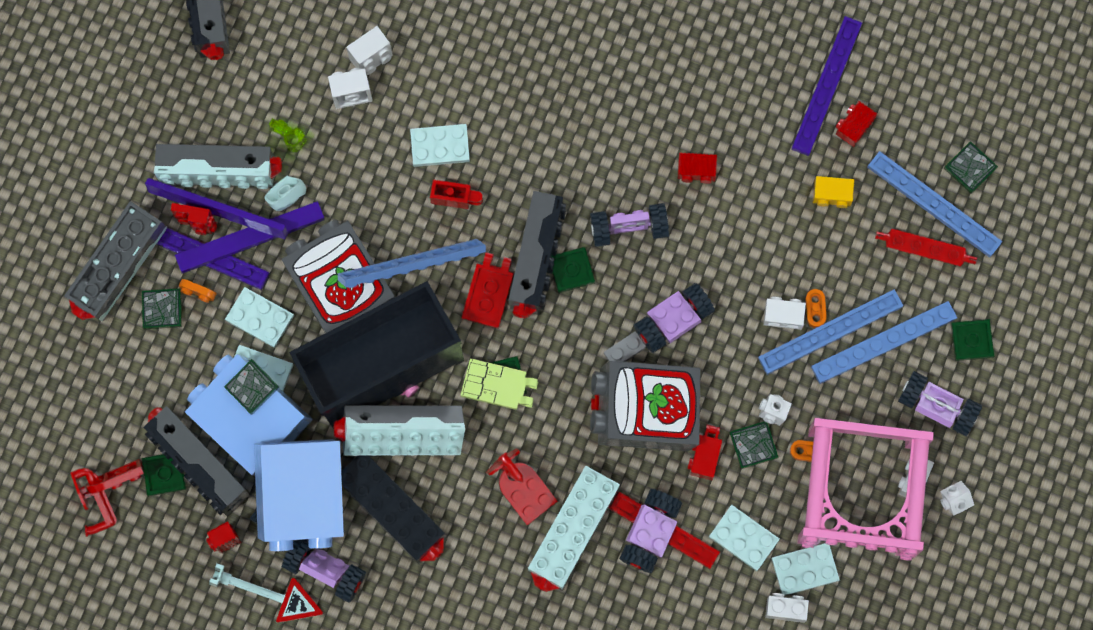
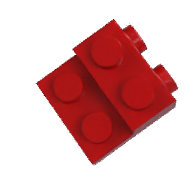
(199, 218)

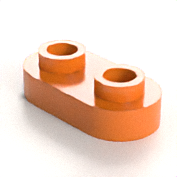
(189, 288)
(815, 309)
(806, 446)

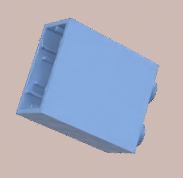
(232, 425)
(298, 493)

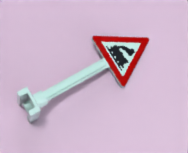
(295, 603)

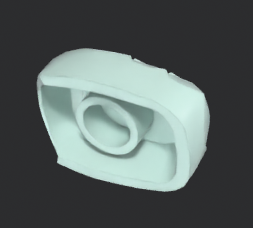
(285, 193)

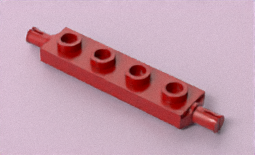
(925, 247)

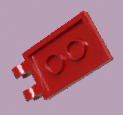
(488, 292)

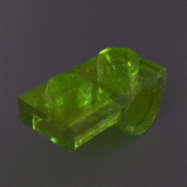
(282, 128)

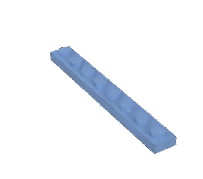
(934, 204)
(413, 262)
(830, 332)
(883, 342)

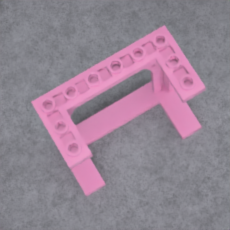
(906, 546)

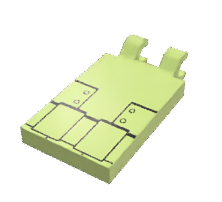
(497, 385)

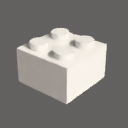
(370, 50)
(350, 88)

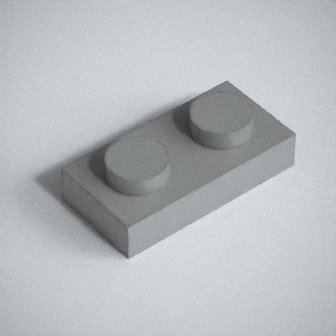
(625, 348)

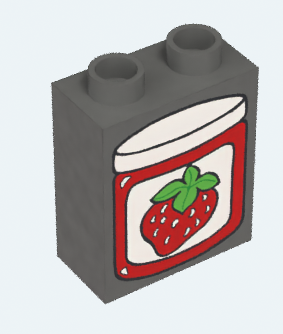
(316, 269)
(646, 406)

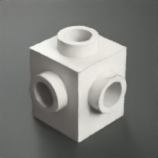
(774, 409)
(956, 498)

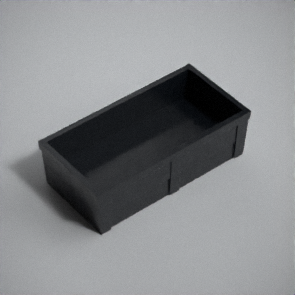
(379, 353)

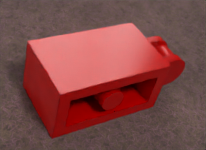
(454, 195)
(706, 454)

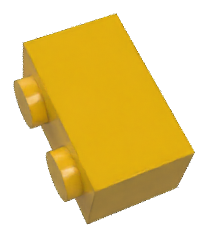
(833, 191)

